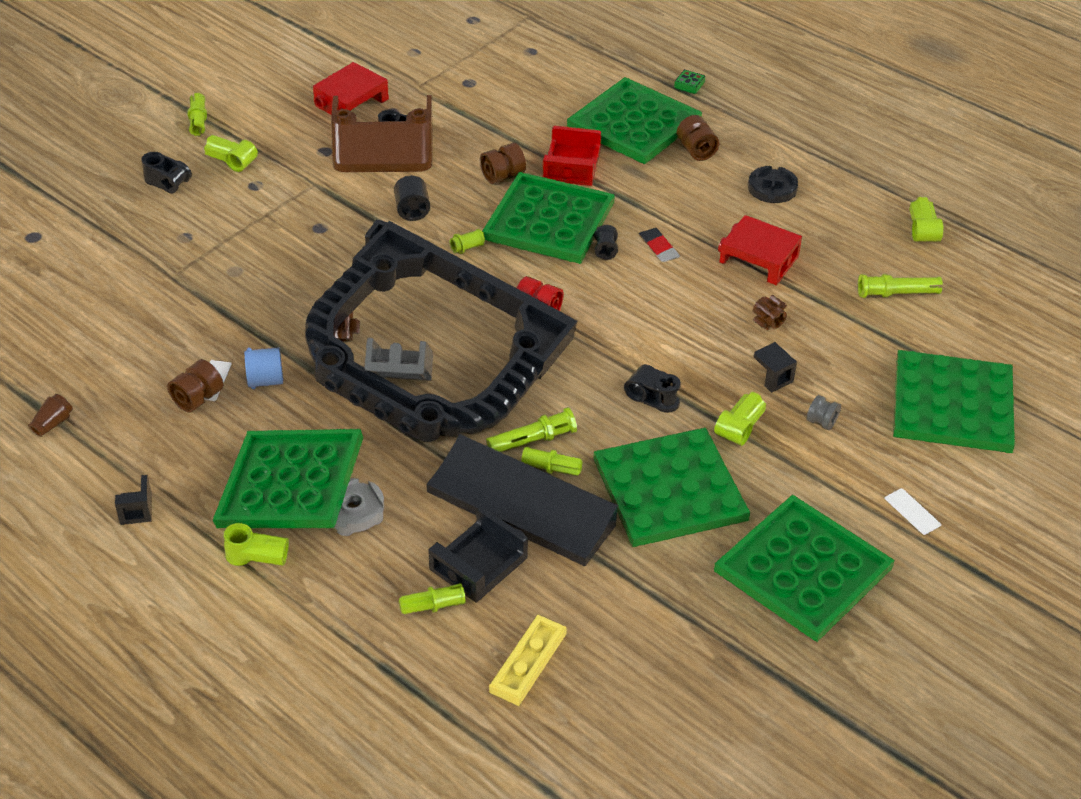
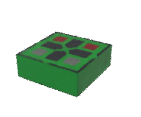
(689, 81)

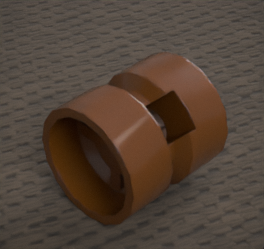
(698, 137)
(502, 163)
(194, 385)

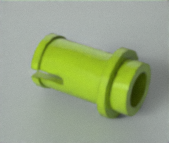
(463, 242)

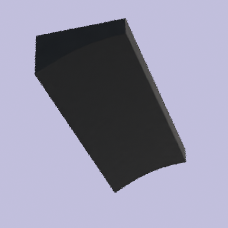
(525, 498)

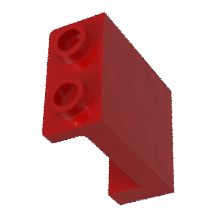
(352, 86)
(572, 155)
(761, 245)

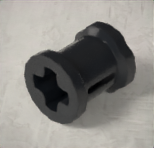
(606, 242)

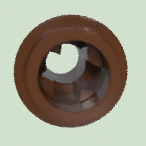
(51, 414)

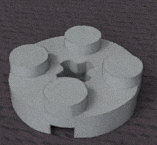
(366, 514)

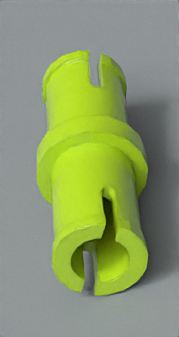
(197, 114)

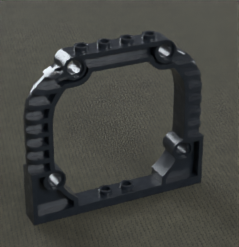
(402, 254)

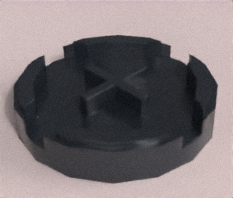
(773, 184)

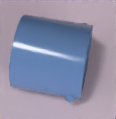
(263, 367)

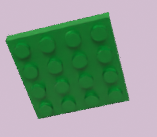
(633, 119)
(548, 217)
(954, 401)
(289, 479)
(670, 487)
(804, 567)

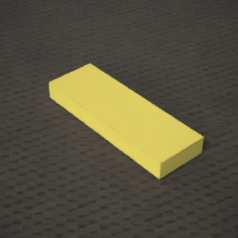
(527, 660)

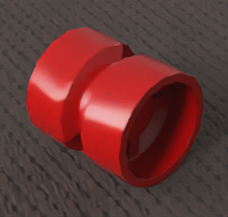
(545, 293)

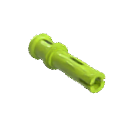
(886, 285)
(544, 429)

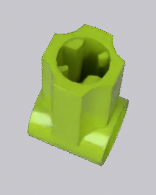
(235, 155)
(925, 224)
(739, 422)
(245, 546)

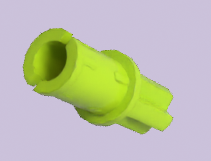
(552, 461)
(433, 599)

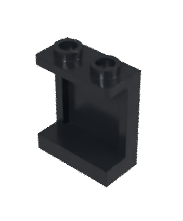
(480, 555)

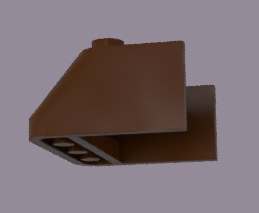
(382, 145)

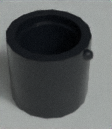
(411, 198)

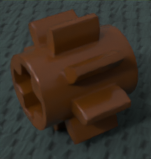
(769, 312)
(348, 328)

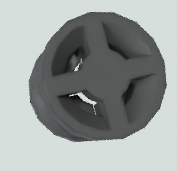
(823, 412)

